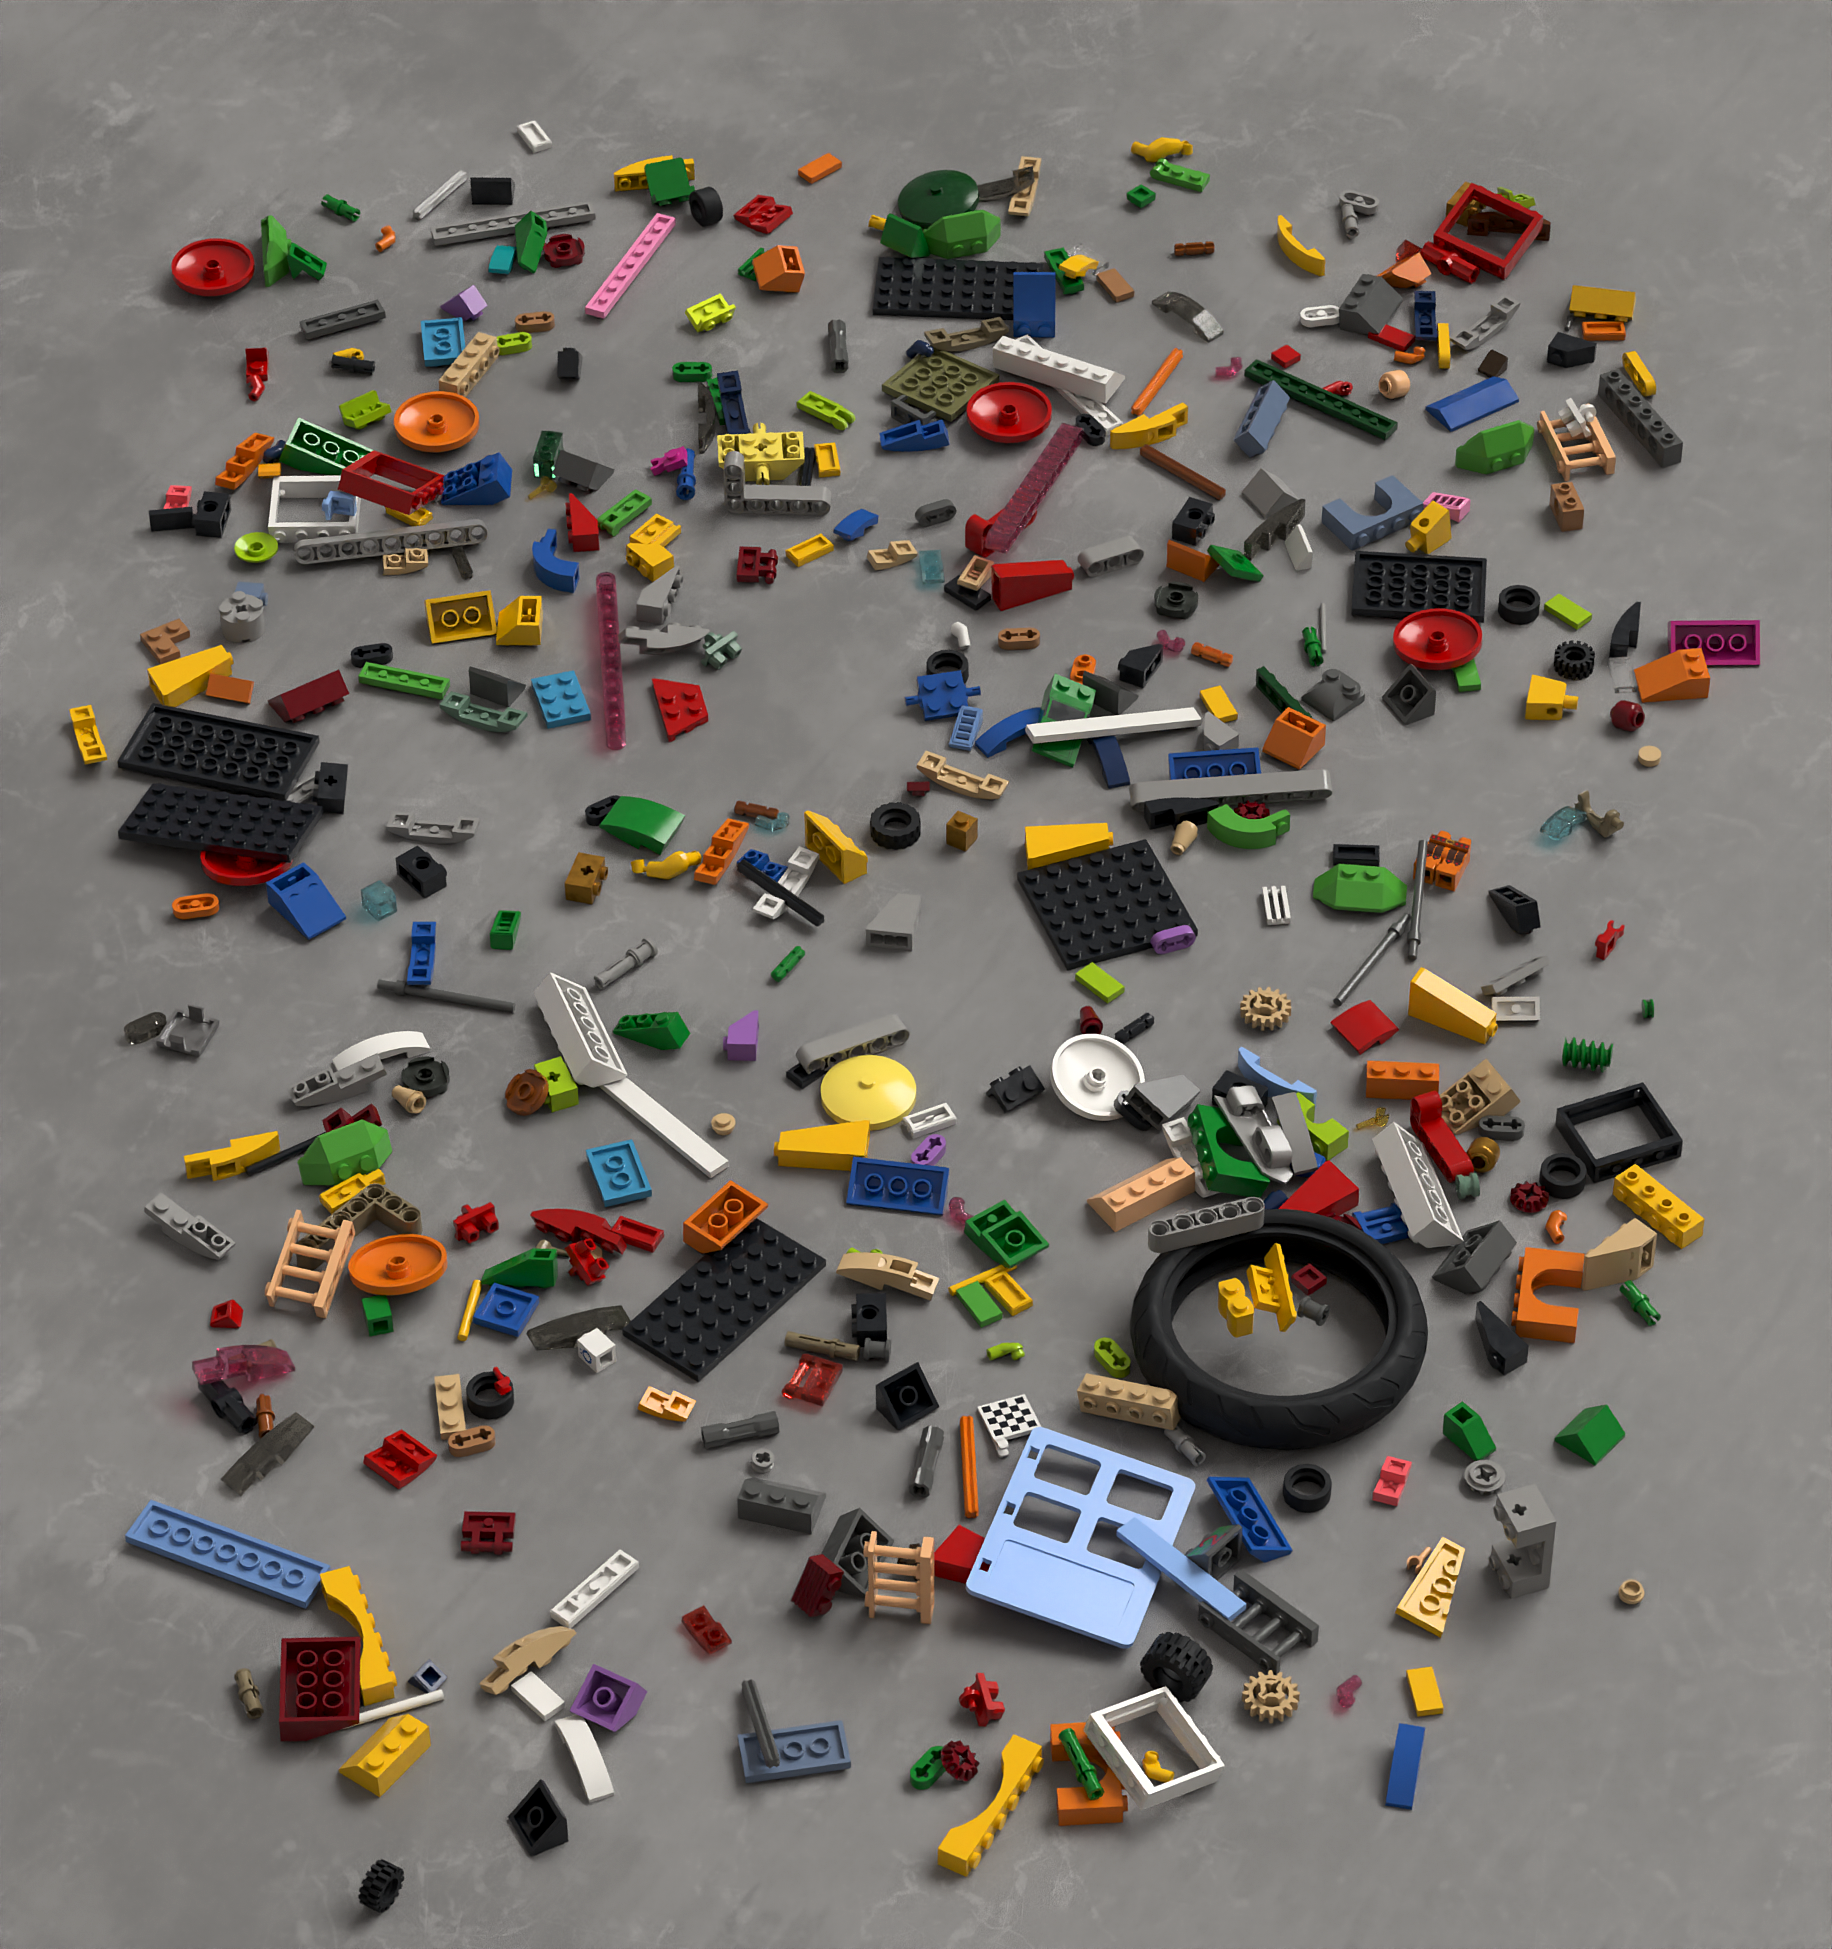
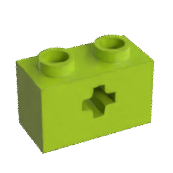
(562, 1088)

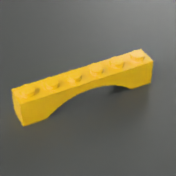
(343, 1597)
(964, 1844)

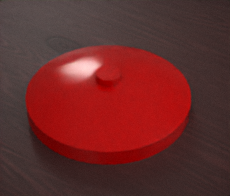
(213, 267)
(1009, 412)
(1437, 639)
(239, 869)

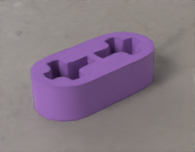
(1173, 939)
(932, 1155)

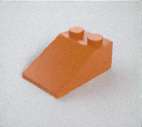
(1674, 677)

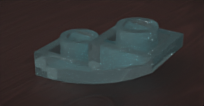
(931, 566)
(1562, 821)

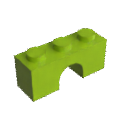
(1327, 1137)

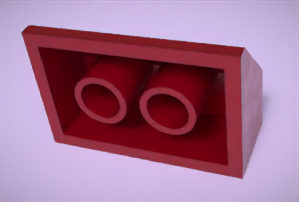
(310, 697)

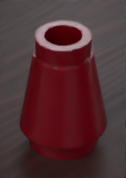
(1089, 1021)

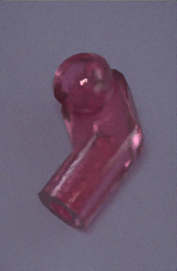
(1231, 370)
(1168, 644)
(957, 1210)
(1345, 1691)

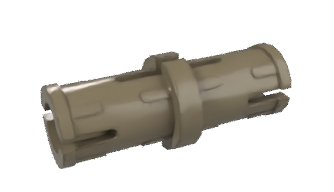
(248, 1693)

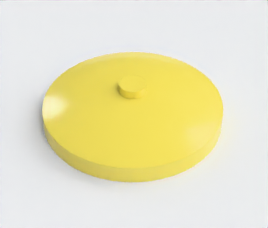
(868, 1090)

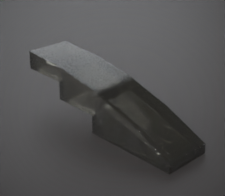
(1275, 527)
(568, 1329)
(266, 1452)

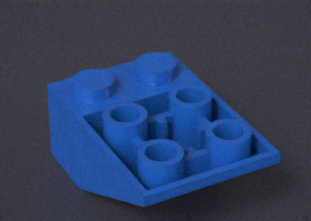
(478, 482)
(304, 901)

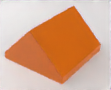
(1190, 561)

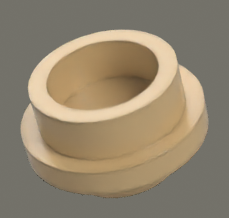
(723, 1123)
(1631, 1592)

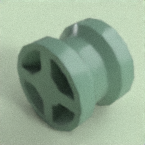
(1467, 1185)

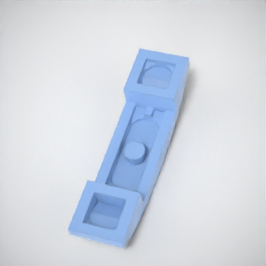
(1250, 1068)

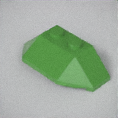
(963, 234)
(275, 250)
(1496, 448)
(1360, 888)
(344, 1153)

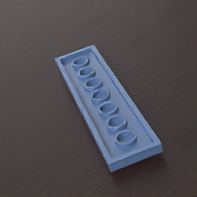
(227, 1553)

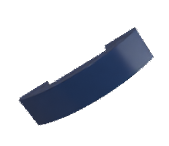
(1425, 315)
(732, 403)
(1111, 760)

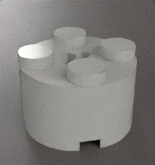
(242, 617)

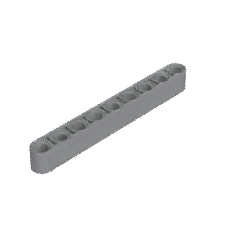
(379, 537)
(1238, 788)

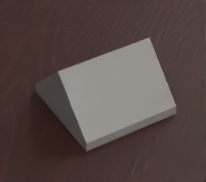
(1268, 493)

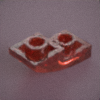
(705, 1630)

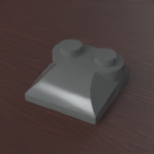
(1334, 694)

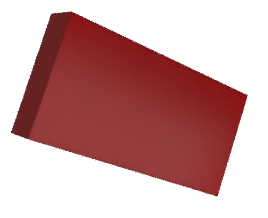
(1393, 338)
(638, 1234)

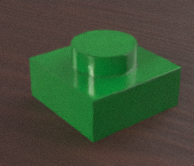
(1141, 196)

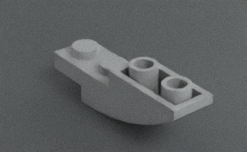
(668, 640)
(332, 1087)
(188, 1231)

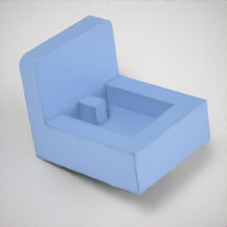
(339, 503)

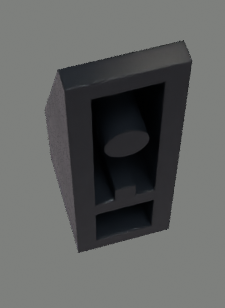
(1516, 908)
(1501, 1344)

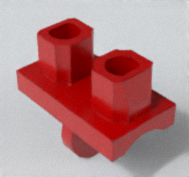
(475, 1220)
(583, 1262)
(979, 1700)

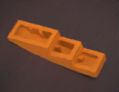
(245, 461)
(721, 852)

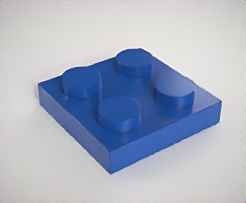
(506, 1309)

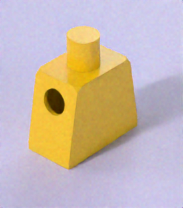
(1430, 529)
(1548, 699)

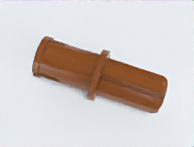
(264, 1414)

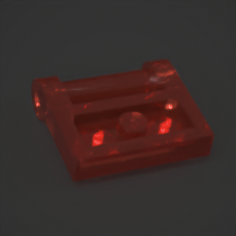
(819, 1383)

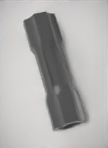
(838, 349)
(722, 1433)
(922, 1475)

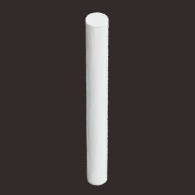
(400, 1706)

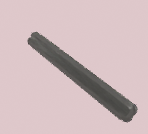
(760, 1723)

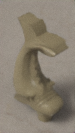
(1603, 825)

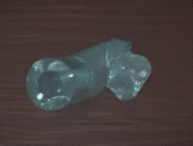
(773, 824)

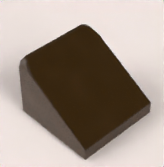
(1494, 364)

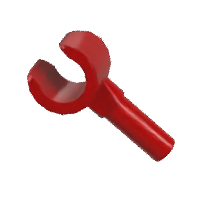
(502, 1385)

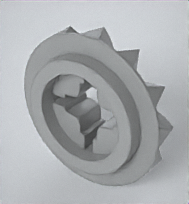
(1489, 1470)

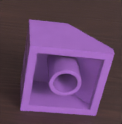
(608, 1698)

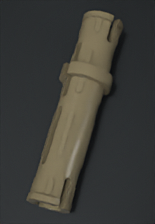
(833, 1347)

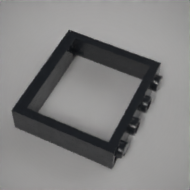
(1644, 1156)

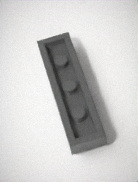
(342, 319)

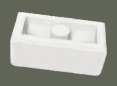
(1299, 549)

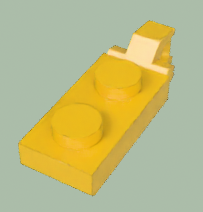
(346, 1190)

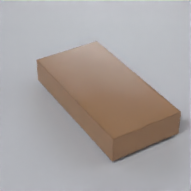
(1115, 285)

